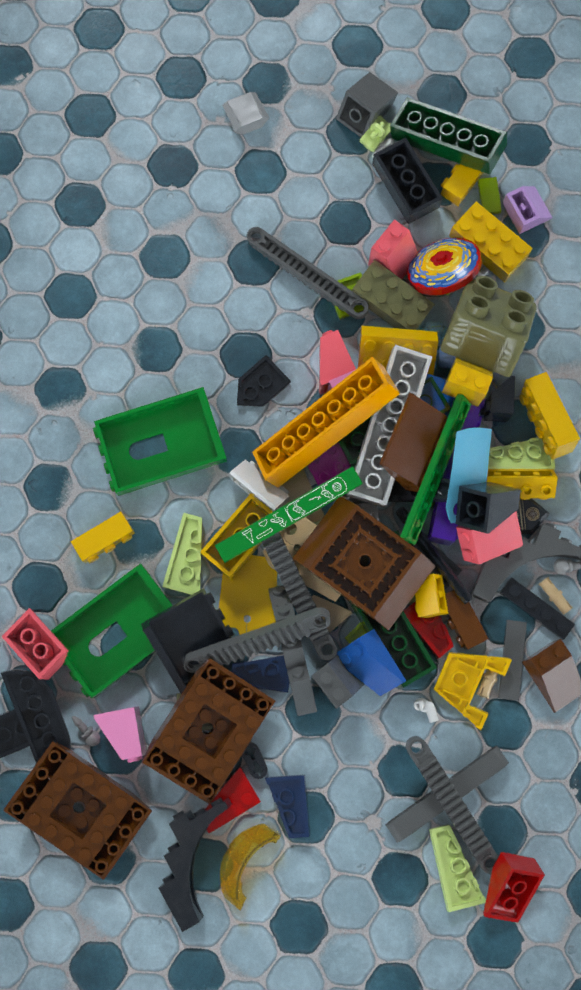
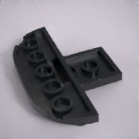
(35, 716)

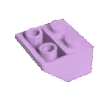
(526, 208)

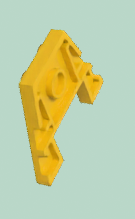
(460, 680)

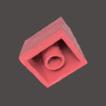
(394, 249)
(333, 359)
(482, 547)

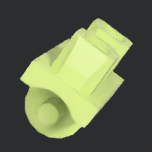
(376, 134)

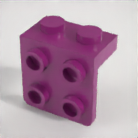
(329, 464)

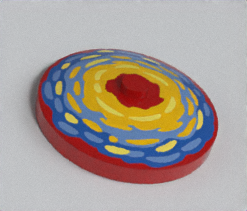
(444, 266)

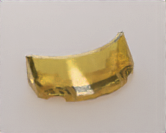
(237, 857)

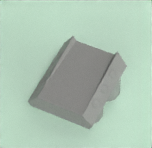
(246, 113)

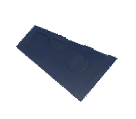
(264, 673)
(291, 799)

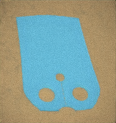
(469, 463)

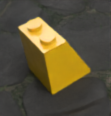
(468, 380)

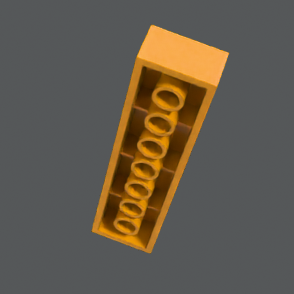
(325, 422)

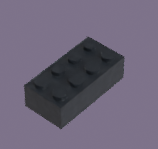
(407, 180)

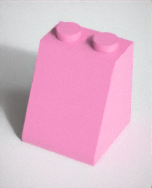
(124, 732)

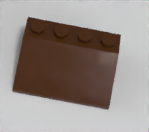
(413, 442)

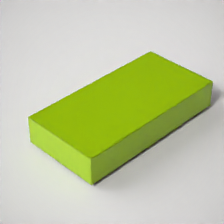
(490, 194)

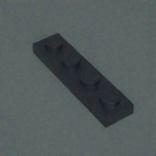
(537, 608)

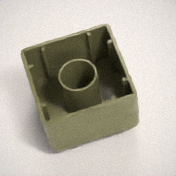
(490, 326)

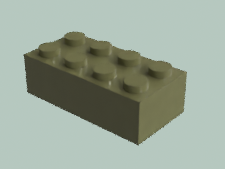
(392, 298)

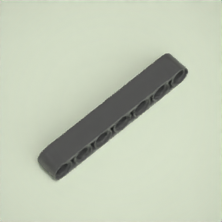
(463, 781)

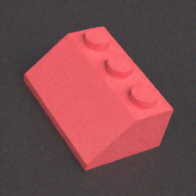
(36, 645)

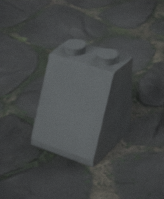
(365, 103)
(336, 682)

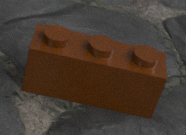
(464, 622)

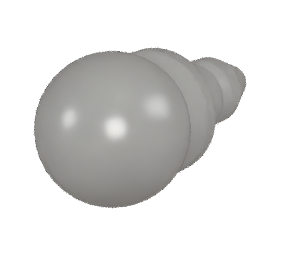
(562, 566)
(91, 736)

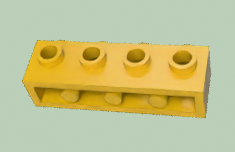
(532, 482)

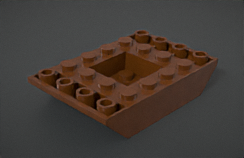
(384, 585)
(201, 759)
(91, 836)

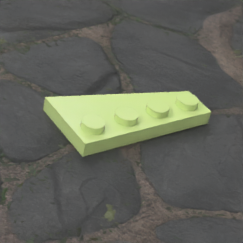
(521, 455)
(185, 561)
(456, 879)

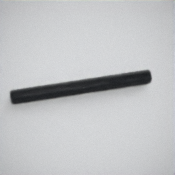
(438, 561)

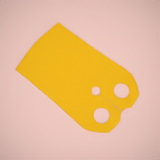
(248, 595)

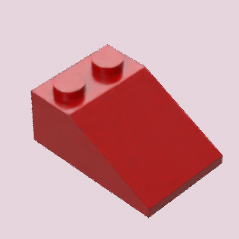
(512, 886)

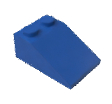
(371, 663)

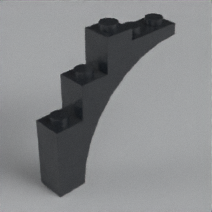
(179, 887)

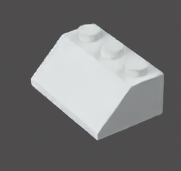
(252, 481)

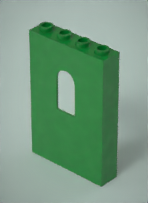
(188, 433)
(128, 602)

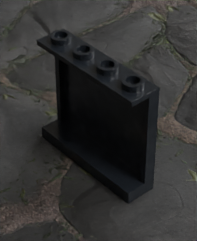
(185, 629)

